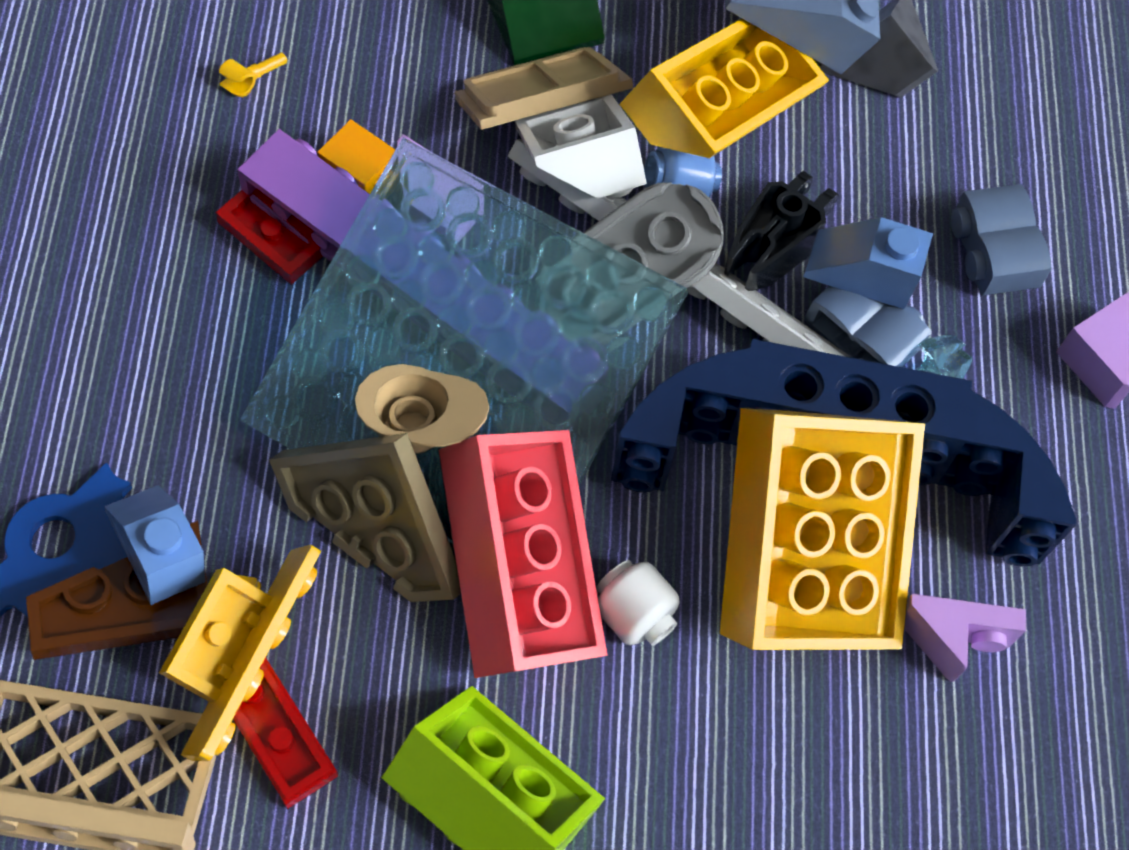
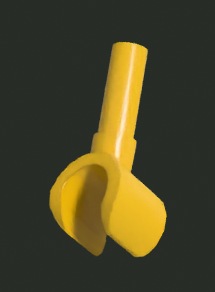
(241, 79)

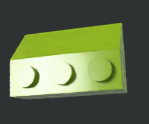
(489, 780)

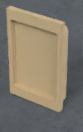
(540, 87)

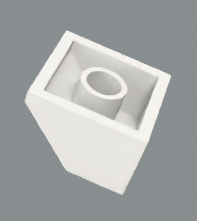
(586, 146)

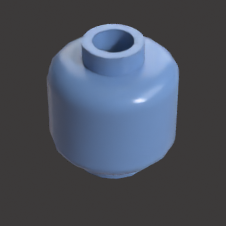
(682, 168)

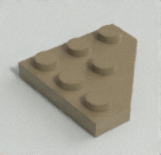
(377, 509)

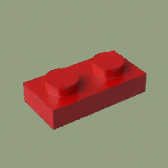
(268, 237)

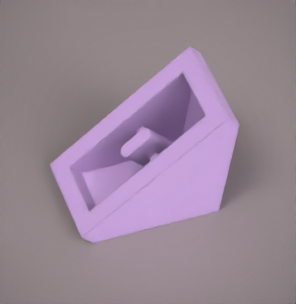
(1100, 352)

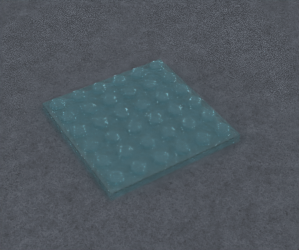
(472, 289)

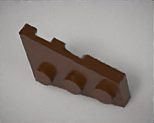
(104, 611)

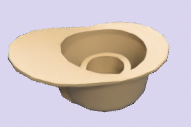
(424, 403)

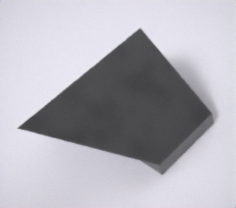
(899, 58)

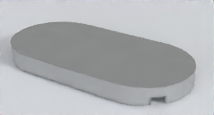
(667, 230)

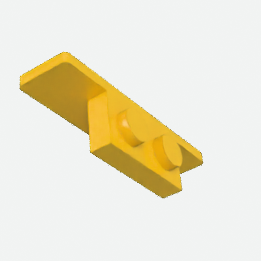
(228, 641)

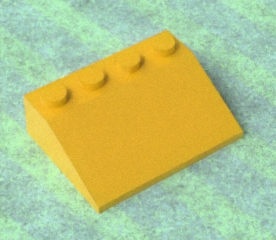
(820, 531)

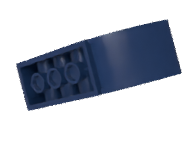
(964, 443)

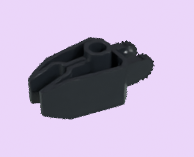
(779, 230)

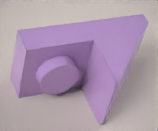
(947, 625)

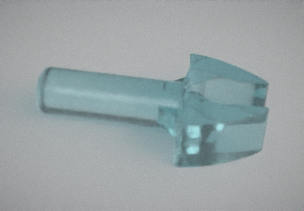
(938, 350)

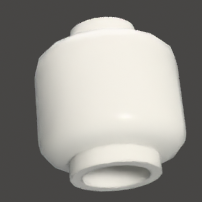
(637, 603)

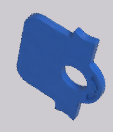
(93, 546)

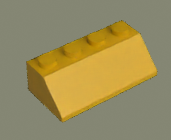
(720, 90)

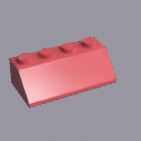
(521, 551)

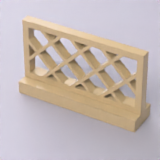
(89, 823)

